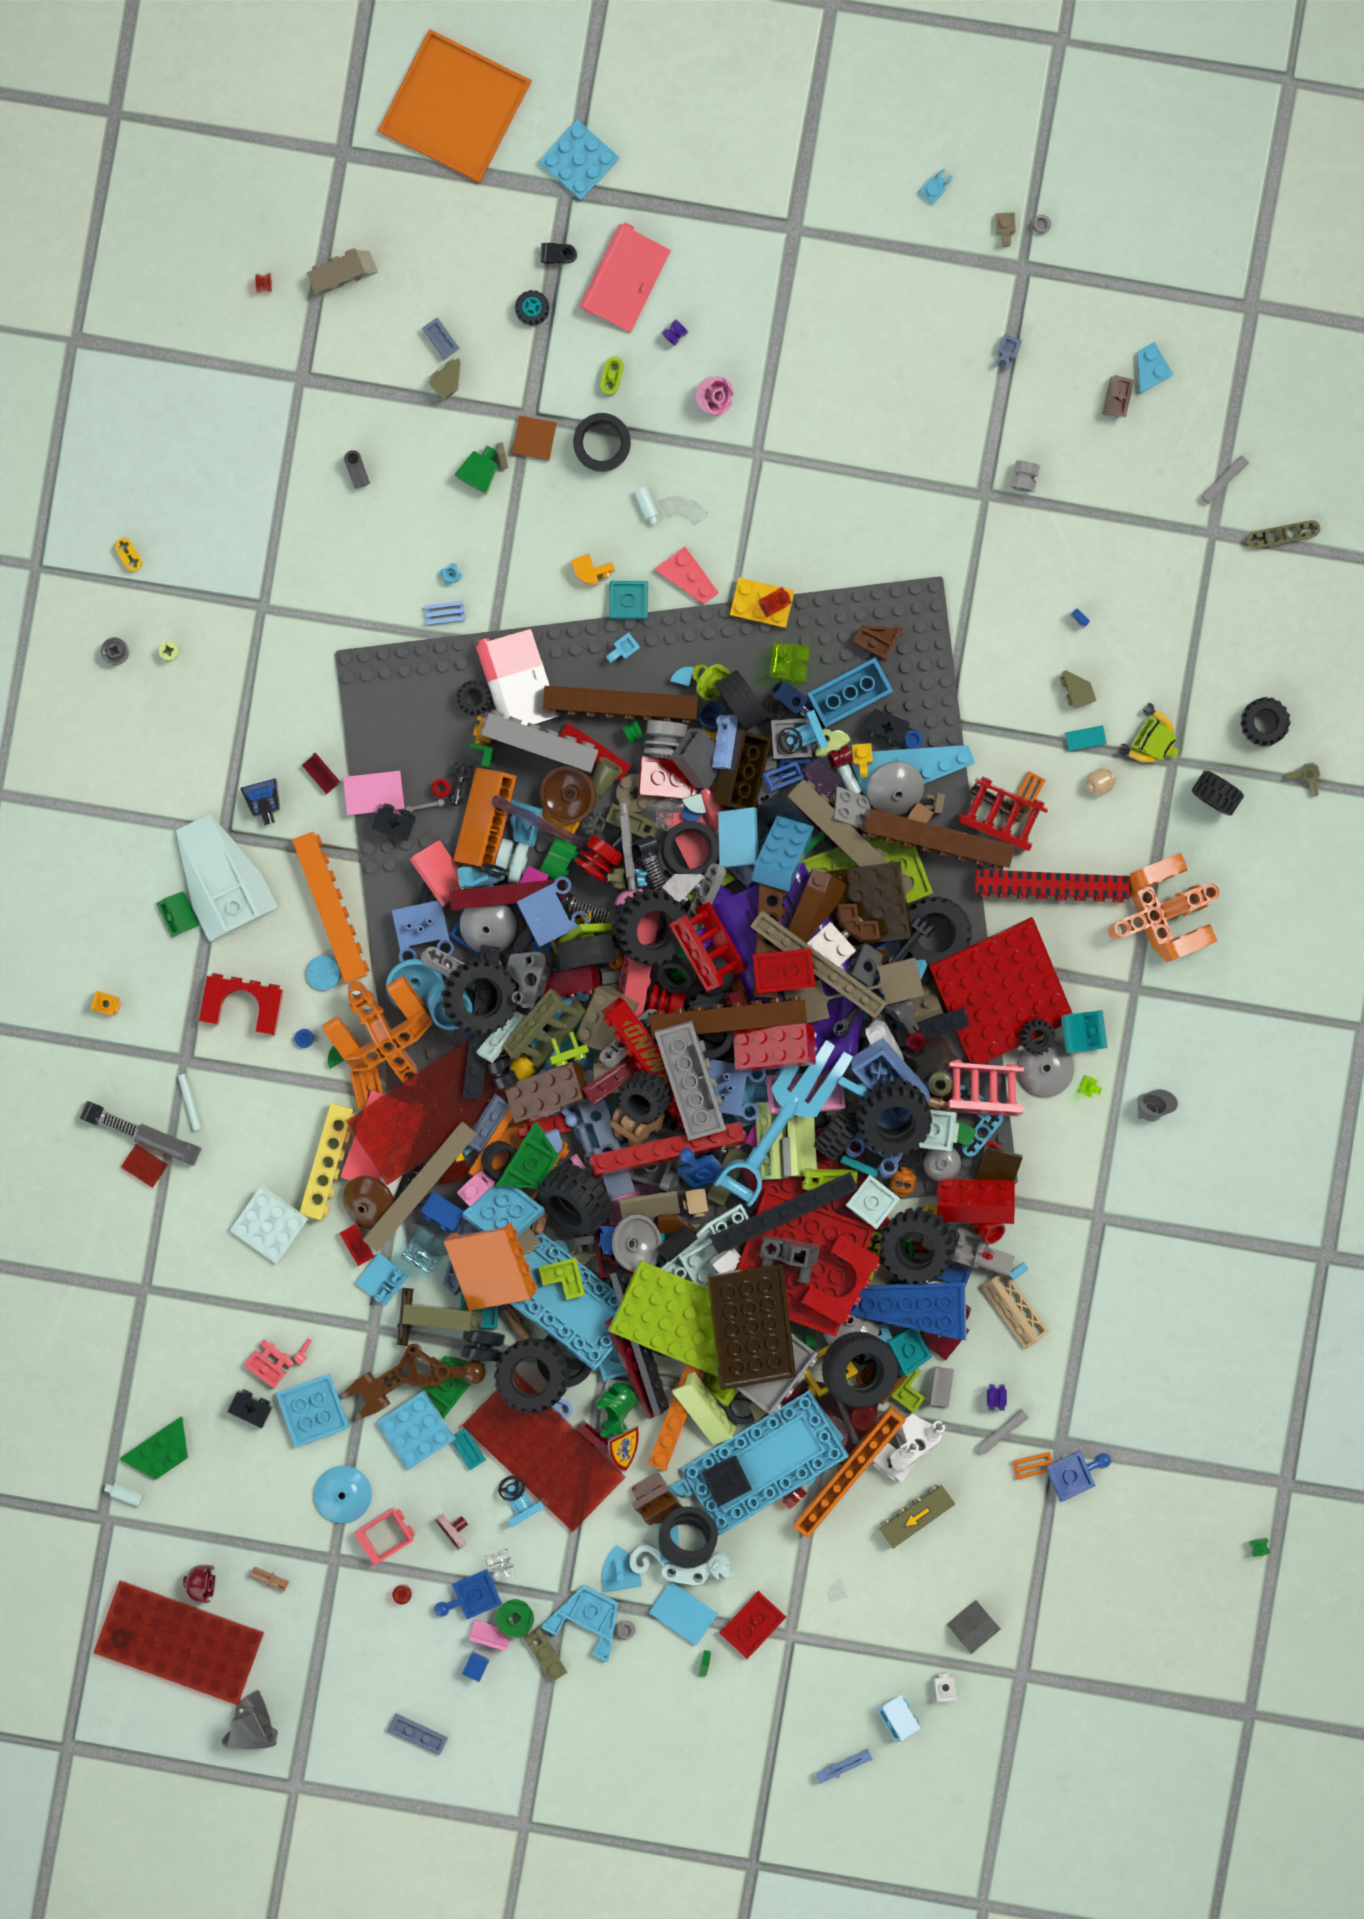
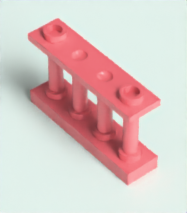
(975, 1105)

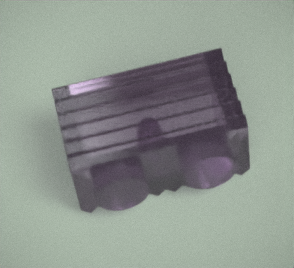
(822, 776)

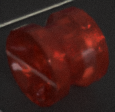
(263, 282)
(404, 1591)

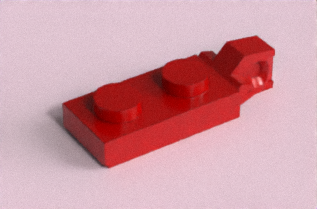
(547, 1124)

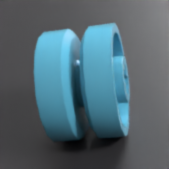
(437, 1011)

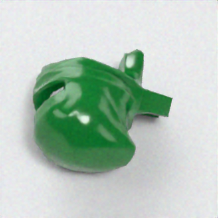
(617, 1404)

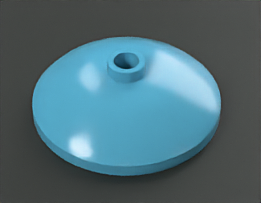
(411, 969)
(345, 1480)

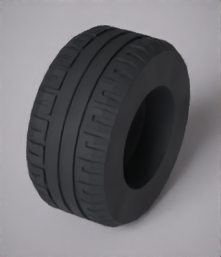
(881, 1380)

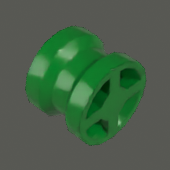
(632, 731)
(1259, 1547)

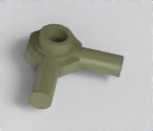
(1310, 773)

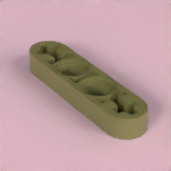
(1283, 536)

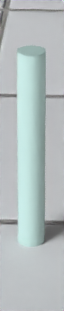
(189, 1102)

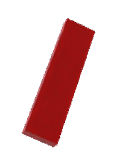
(572, 731)

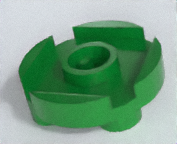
(523, 1612)

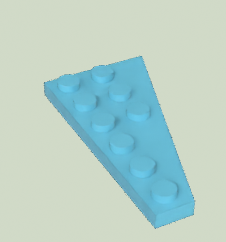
(930, 762)

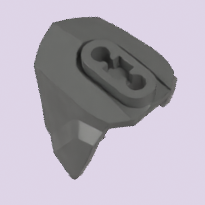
(251, 1725)

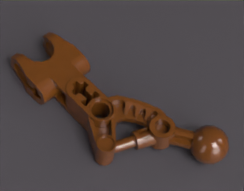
(375, 1390)

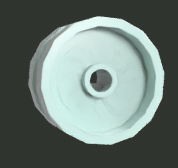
(513, 862)

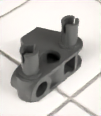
(524, 970)
(901, 1011)
(784, 1252)

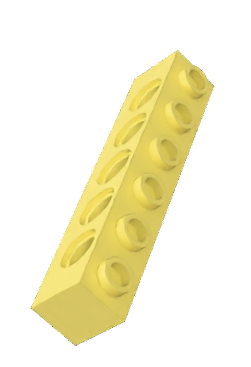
(308, 1207)

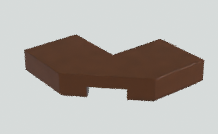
(861, 930)
(672, 1224)

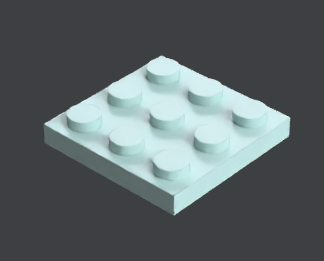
(269, 1224)

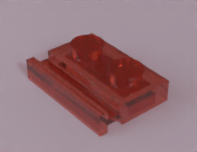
(144, 1165)

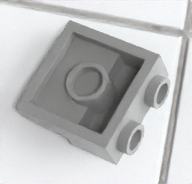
(776, 726)

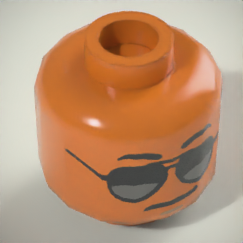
(902, 1182)

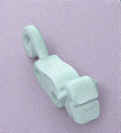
(714, 1565)

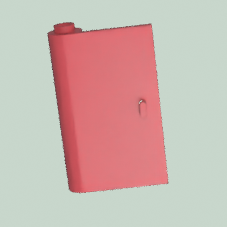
(617, 282)

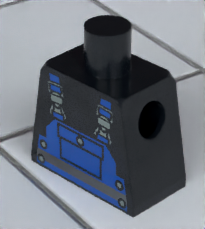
(263, 799)

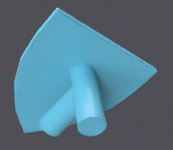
(618, 1573)

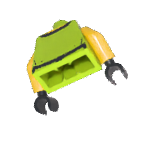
(1154, 739)

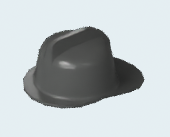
(1156, 1104)

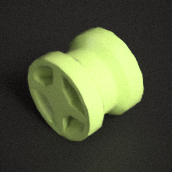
(170, 654)

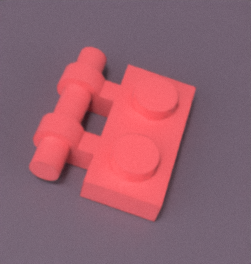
(264, 1368)

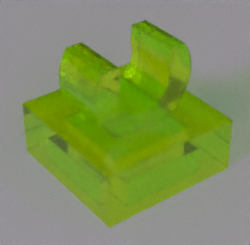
(1088, 1086)

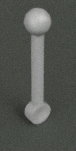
(440, 802)

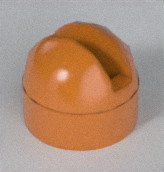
(619, 962)

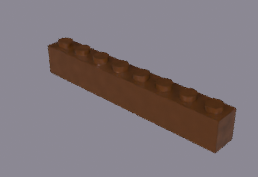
(620, 703)
(937, 838)
(734, 1017)

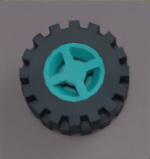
(529, 301)

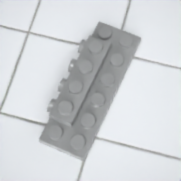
(691, 1080)

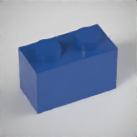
(442, 1211)

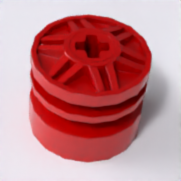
(599, 859)
(663, 1000)

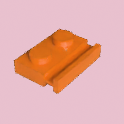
(363, 1083)

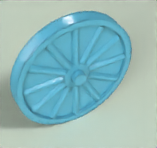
(323, 973)

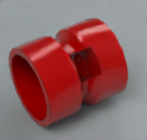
(989, 1232)

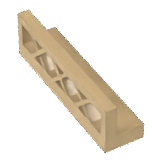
(1012, 1312)

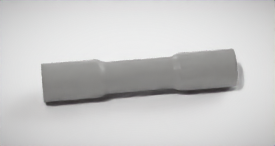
(1215, 489)
(1014, 1422)

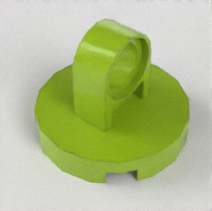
(707, 681)

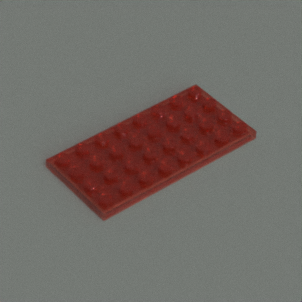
(419, 1115)
(546, 1455)
(179, 1642)

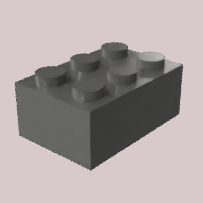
(654, 1173)

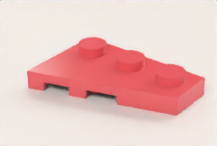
(688, 575)

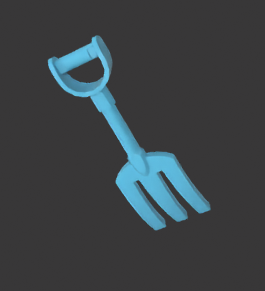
(791, 1104)

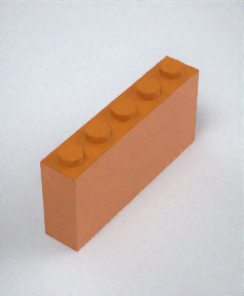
(482, 821)

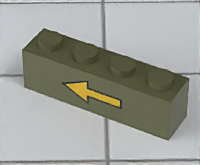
(916, 1516)

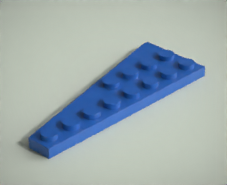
(923, 1307)

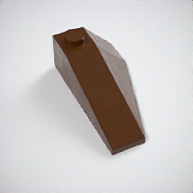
(818, 899)

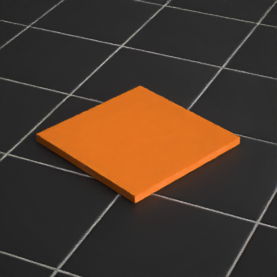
(454, 106)

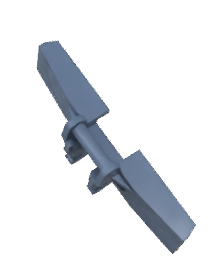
(618, 1183)

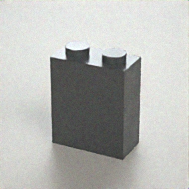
(695, 758)

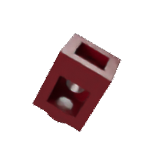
(736, 997)

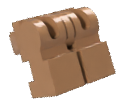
(634, 1131)

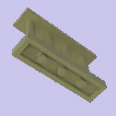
(534, 1023)

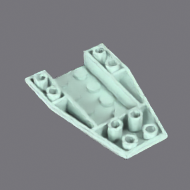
(221, 879)
(695, 1260)

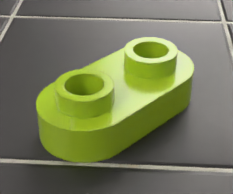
(611, 376)

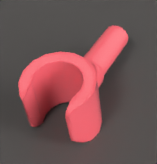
(299, 1357)

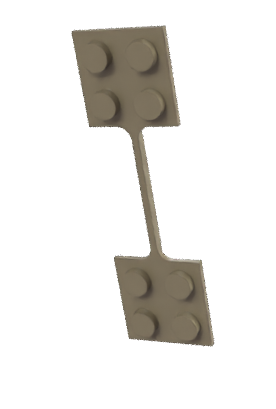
(897, 980)

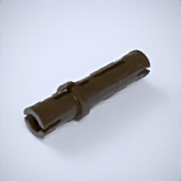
(1006, 804)
(404, 1329)

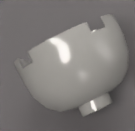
(941, 1164)

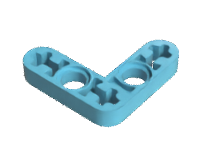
(984, 1117)

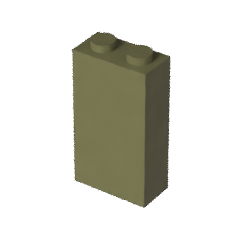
(442, 1317)

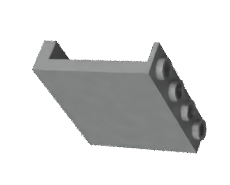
(770, 1394)

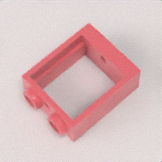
(368, 1546)

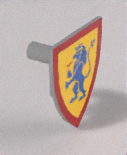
(623, 1447)

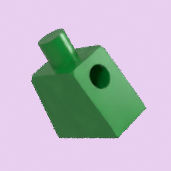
(478, 470)

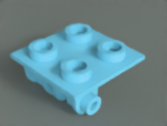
(382, 1279)

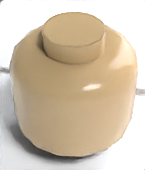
(1100, 782)

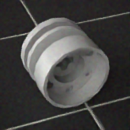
(665, 737)

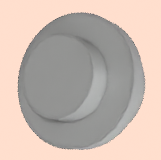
(1041, 224)
(625, 1629)

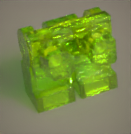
(792, 667)

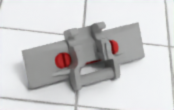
(980, 1257)

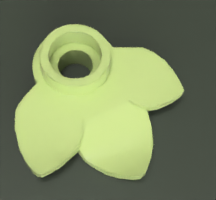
(835, 741)

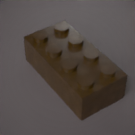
(741, 784)

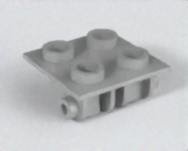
(849, 807)

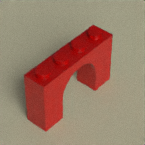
(218, 989)
(863, 1264)

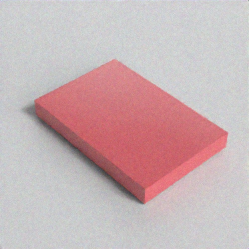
(437, 871)

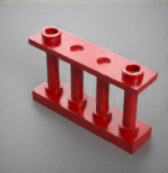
(987, 825)
(697, 953)

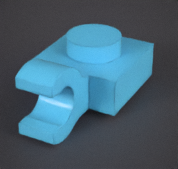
(624, 647)

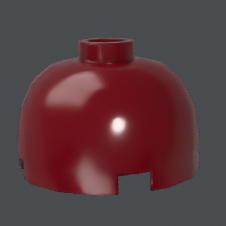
(200, 1583)

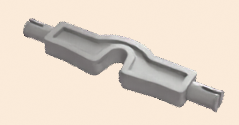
(627, 850)

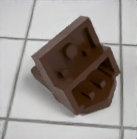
(654, 1499)

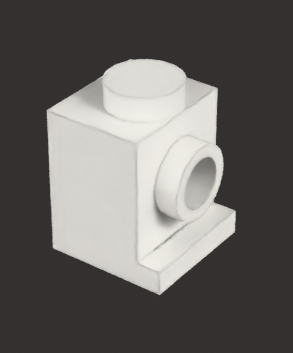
(726, 1261)
(950, 1694)

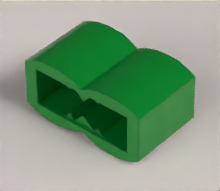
(559, 858)

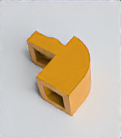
(587, 573)

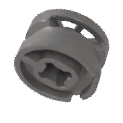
(114, 651)

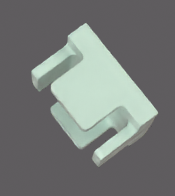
(943, 1131)
(872, 1202)

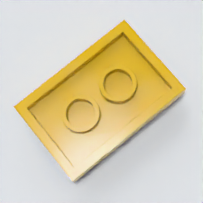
(747, 607)

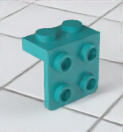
(1084, 1031)

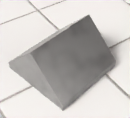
(973, 1626)

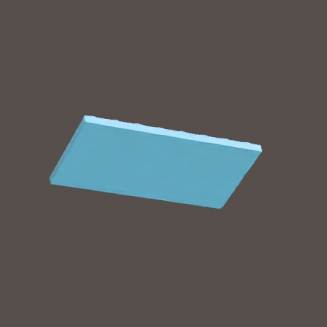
(571, 1322)
(776, 1457)

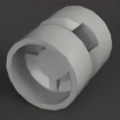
(1025, 476)

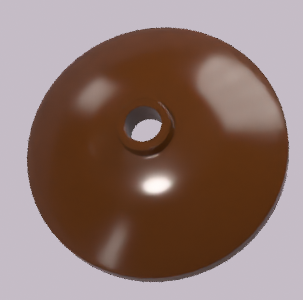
(556, 794)
(368, 1194)

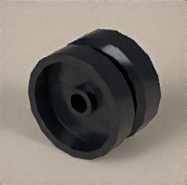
(481, 1349)

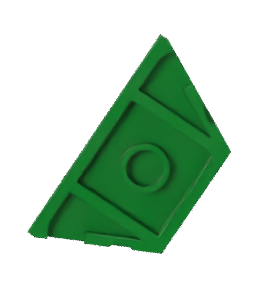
(531, 1161)
(447, 1394)
(160, 1451)

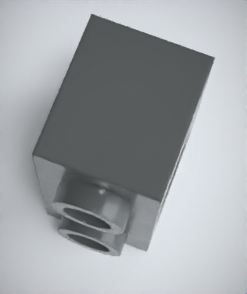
(866, 958)

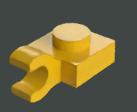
(862, 756)

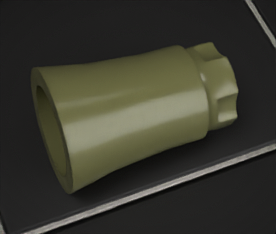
(604, 776)

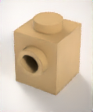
(696, 1202)

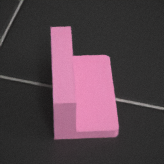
(488, 1635)

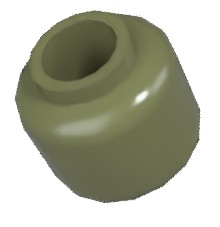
(940, 1089)

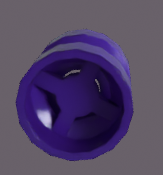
(675, 332)

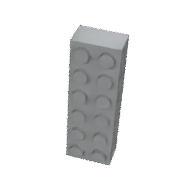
(534, 740)

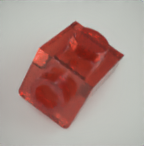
(774, 602)
(456, 1172)

